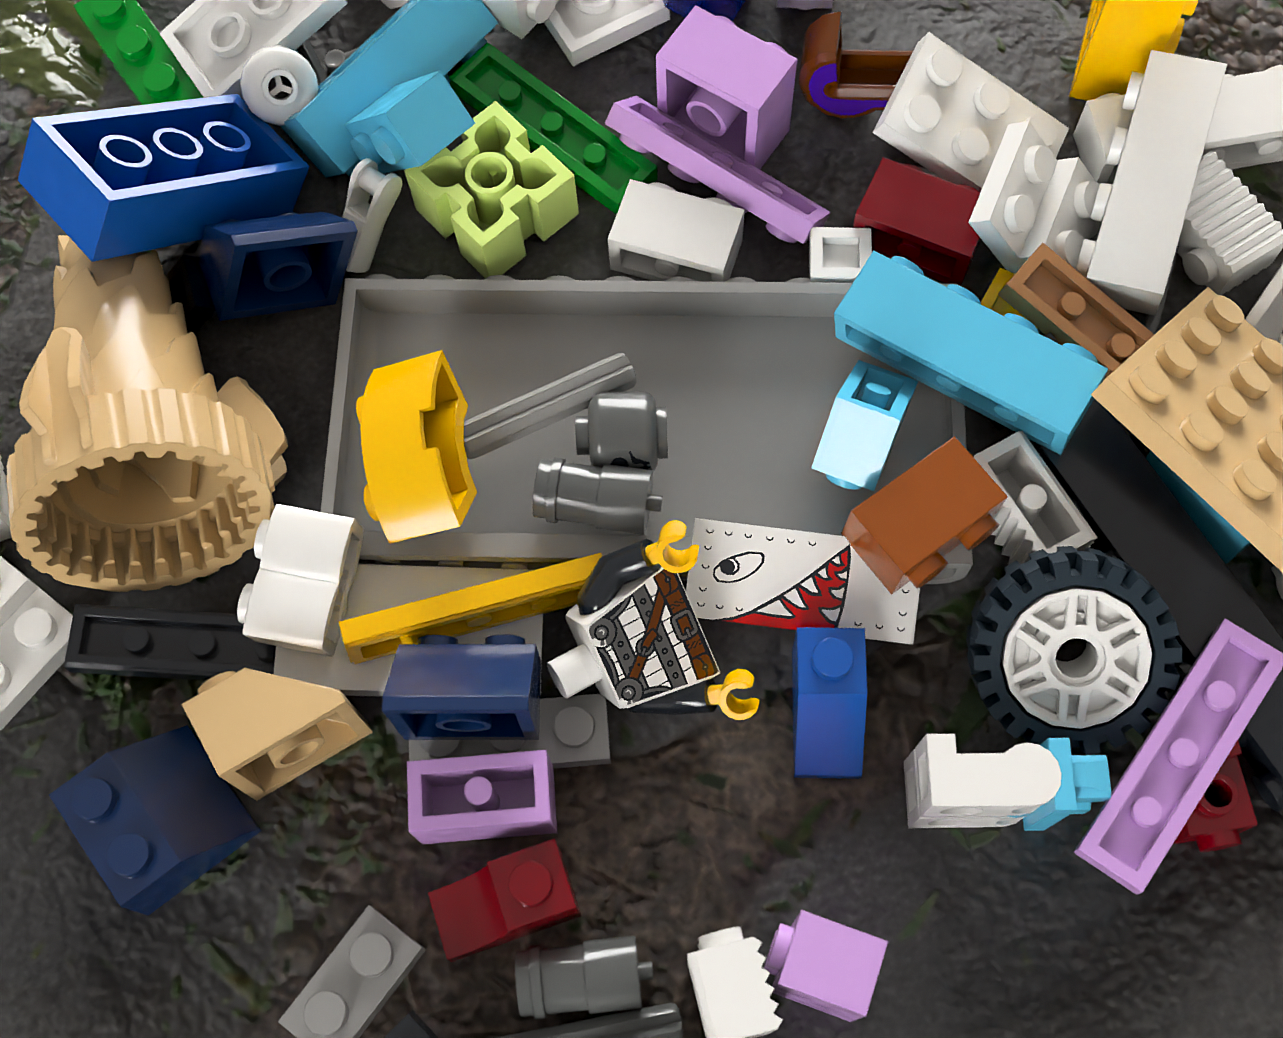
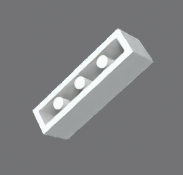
(1242, 131)
(1153, 179)

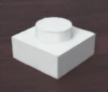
(838, 253)

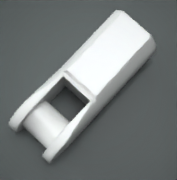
(368, 217)

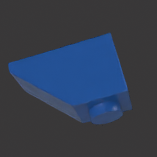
(829, 702)

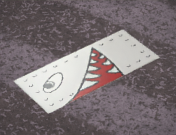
(793, 582)

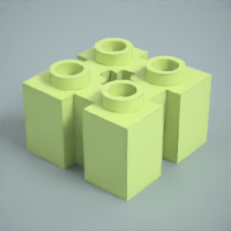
(494, 192)

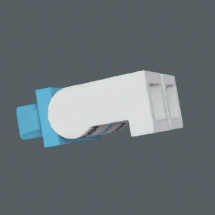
(1001, 788)

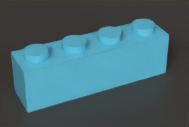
(409, 45)
(969, 350)

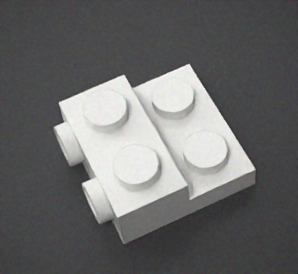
(1034, 201)
(31, 639)

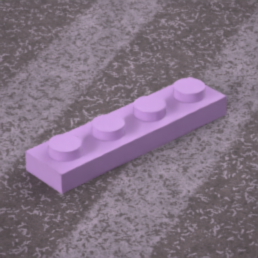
(700, 159)
(1180, 756)

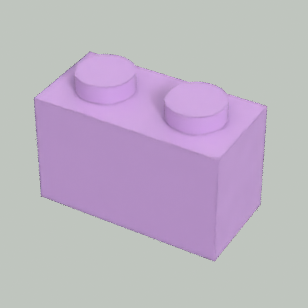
(481, 797)
(825, 965)

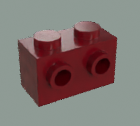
(921, 220)

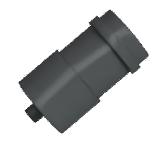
(594, 495)
(583, 977)

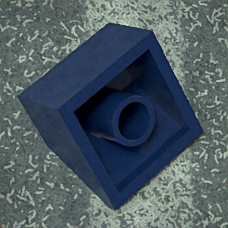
(275, 262)
(465, 689)
(154, 817)

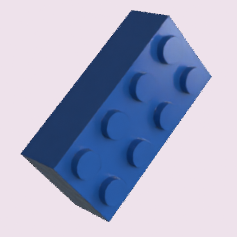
(157, 172)

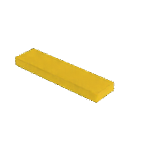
(467, 609)

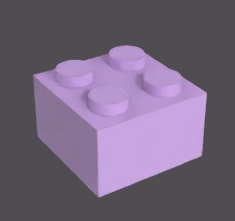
(727, 85)

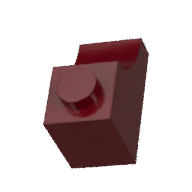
(505, 901)

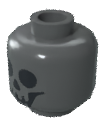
(623, 430)

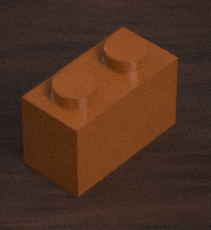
(925, 516)

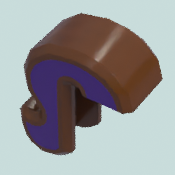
(846, 80)

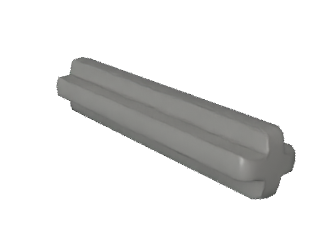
(546, 405)

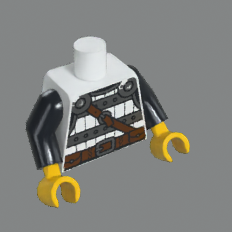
(644, 637)

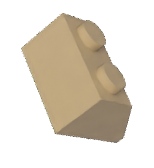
(270, 727)

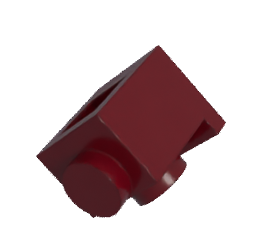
(1220, 826)

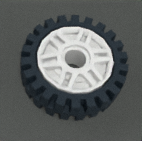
(1065, 598)

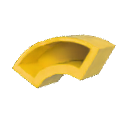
(415, 448)

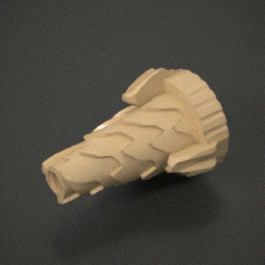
(131, 450)

